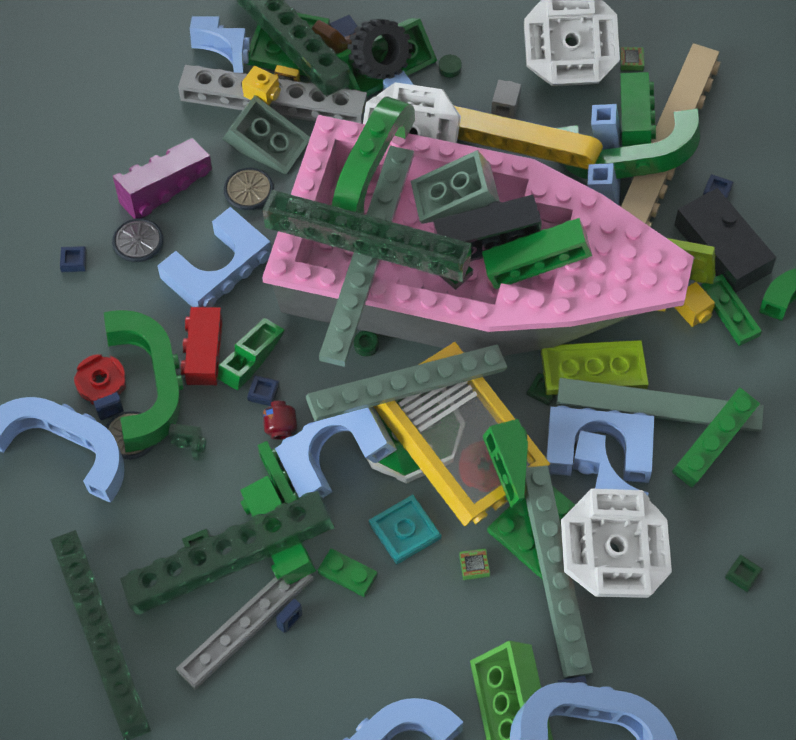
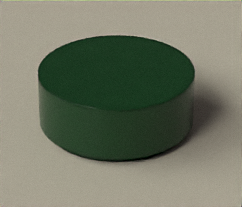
(450, 66)
(366, 343)

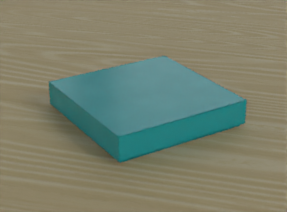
(404, 529)

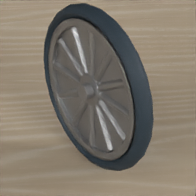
(137, 240)

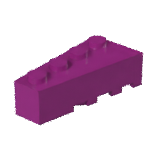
(161, 178)

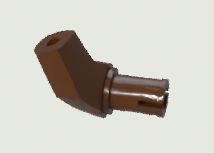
(332, 37)

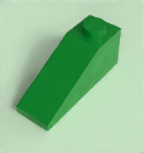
(508, 452)

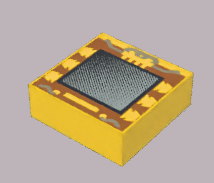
(287, 73)

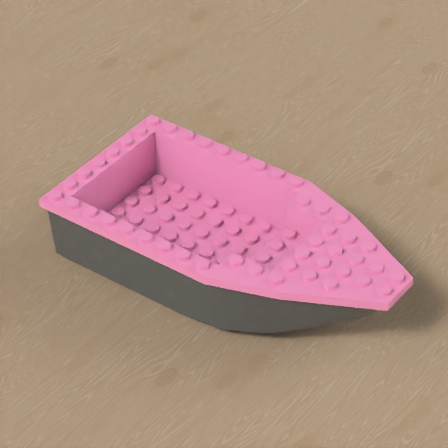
(626, 275)

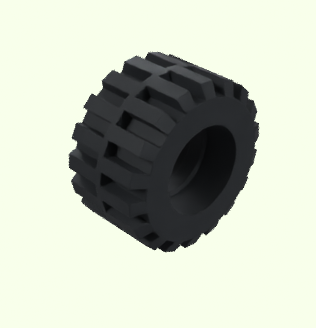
(397, 48)

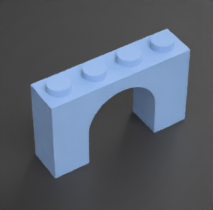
(608, 131)
(205, 287)
(630, 430)
(302, 451)

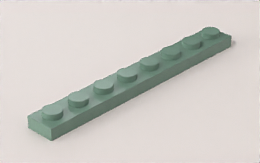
(405, 382)
(557, 584)

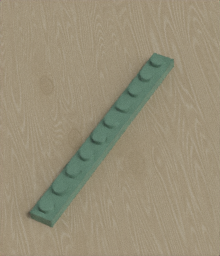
(362, 267)

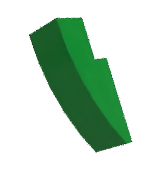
(249, 354)

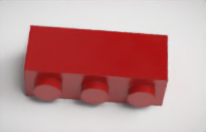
(202, 346)

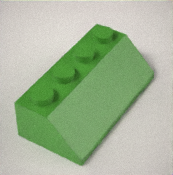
(503, 685)

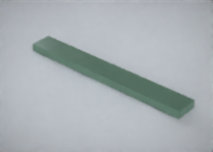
(653, 403)

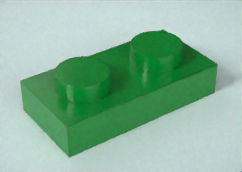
(347, 572)

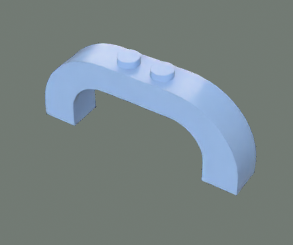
(33, 412)
(590, 703)
(407, 715)

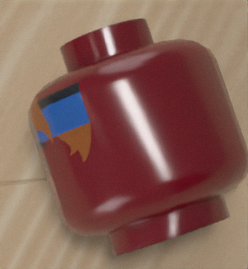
(279, 420)

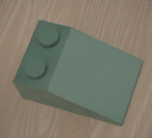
(266, 136)
(455, 188)

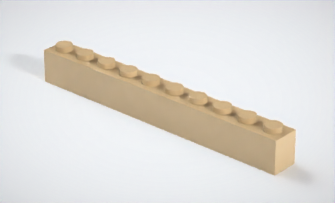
(686, 95)

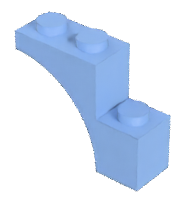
(229, 42)
(592, 458)

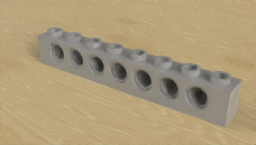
(295, 100)

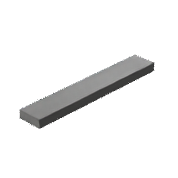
(239, 630)

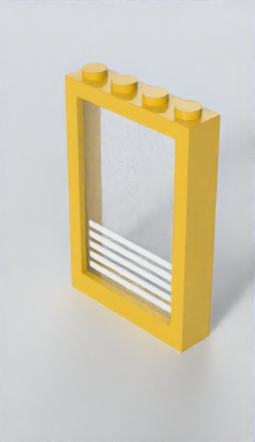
(446, 441)

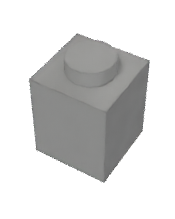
(506, 99)

